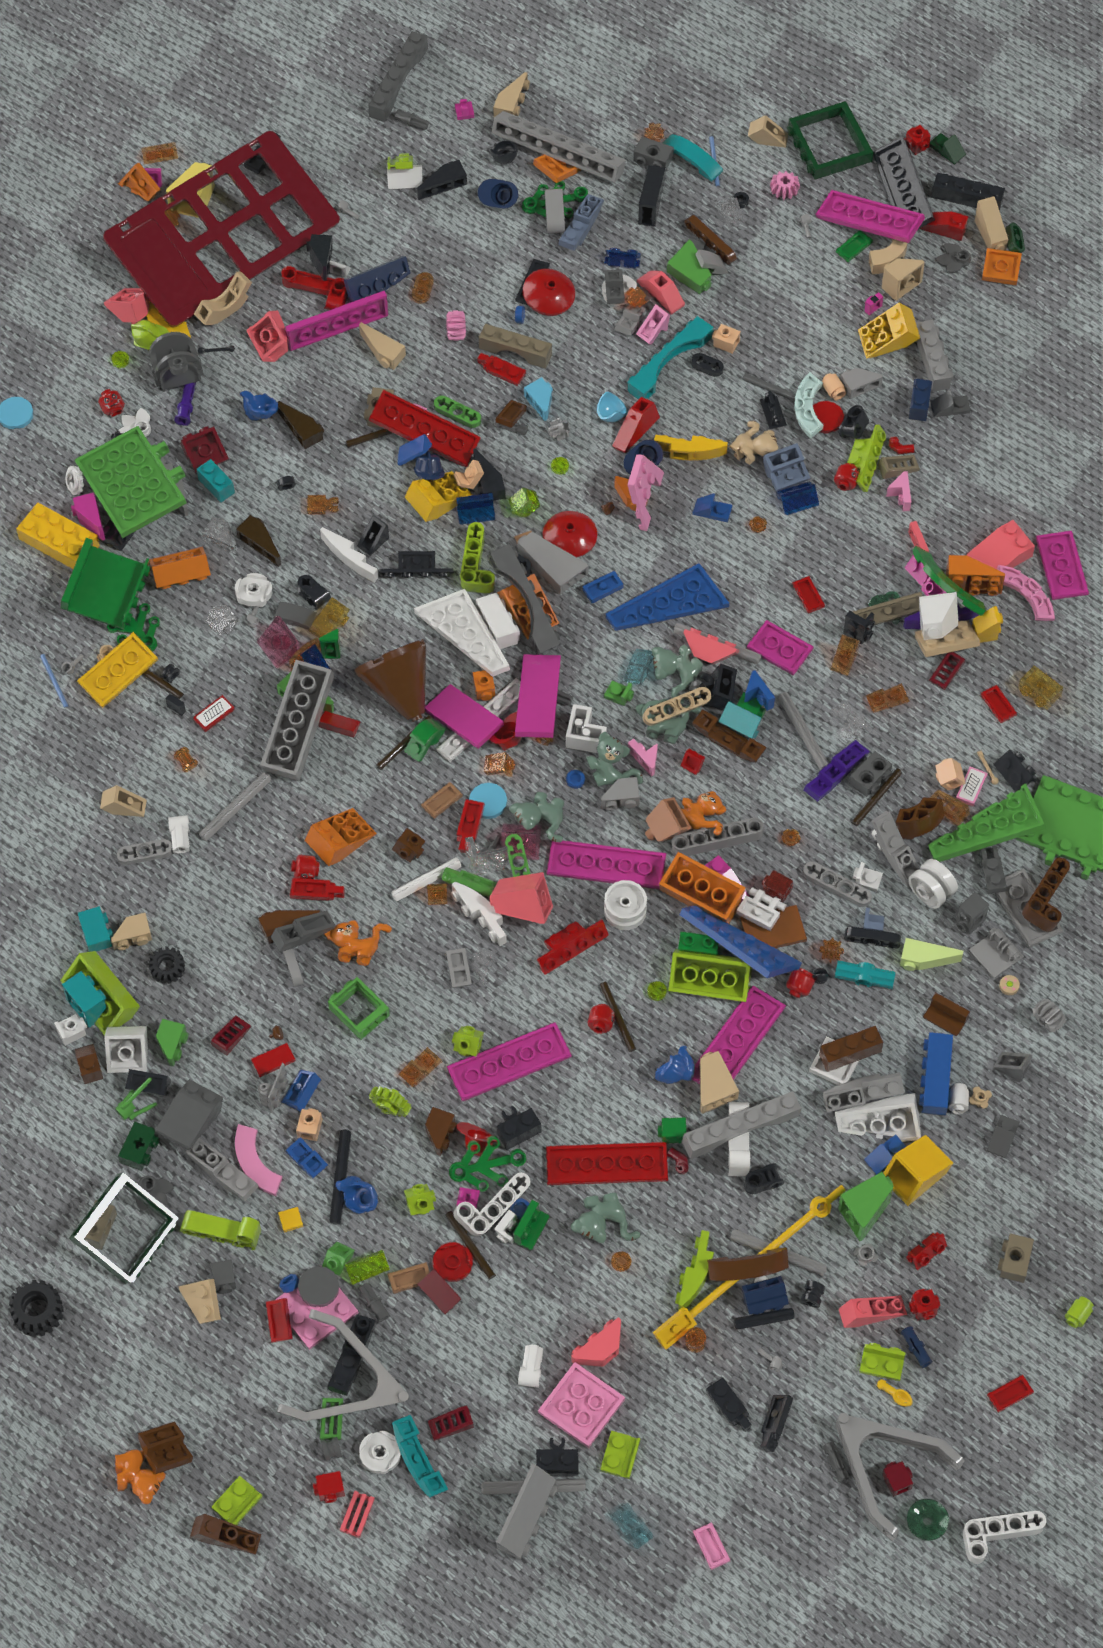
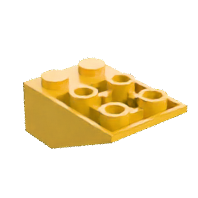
(889, 331)
(436, 496)

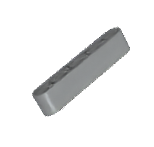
(727, 838)

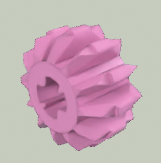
(784, 185)
(456, 325)

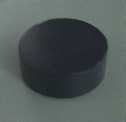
(286, 482)

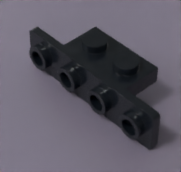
(416, 563)

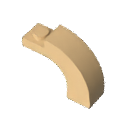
(881, 257)
(231, 300)

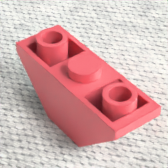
(663, 289)
(708, 647)
(600, 1346)

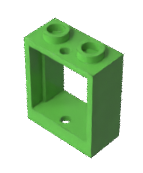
(370, 1021)

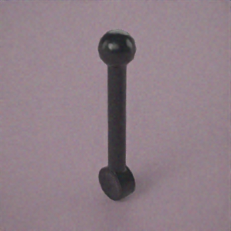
(231, 348)

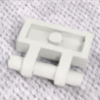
(759, 913)

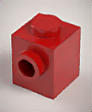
(329, 1487)

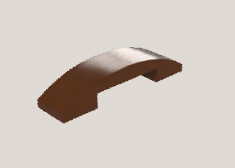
(726, 738)
(748, 1267)

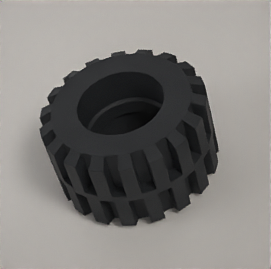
(38, 1323)

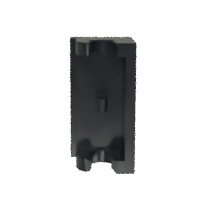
(157, 1085)

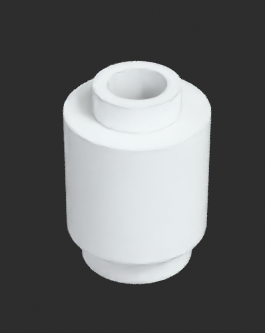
(958, 1098)

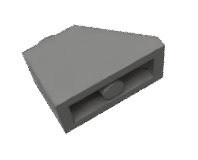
(860, 381)

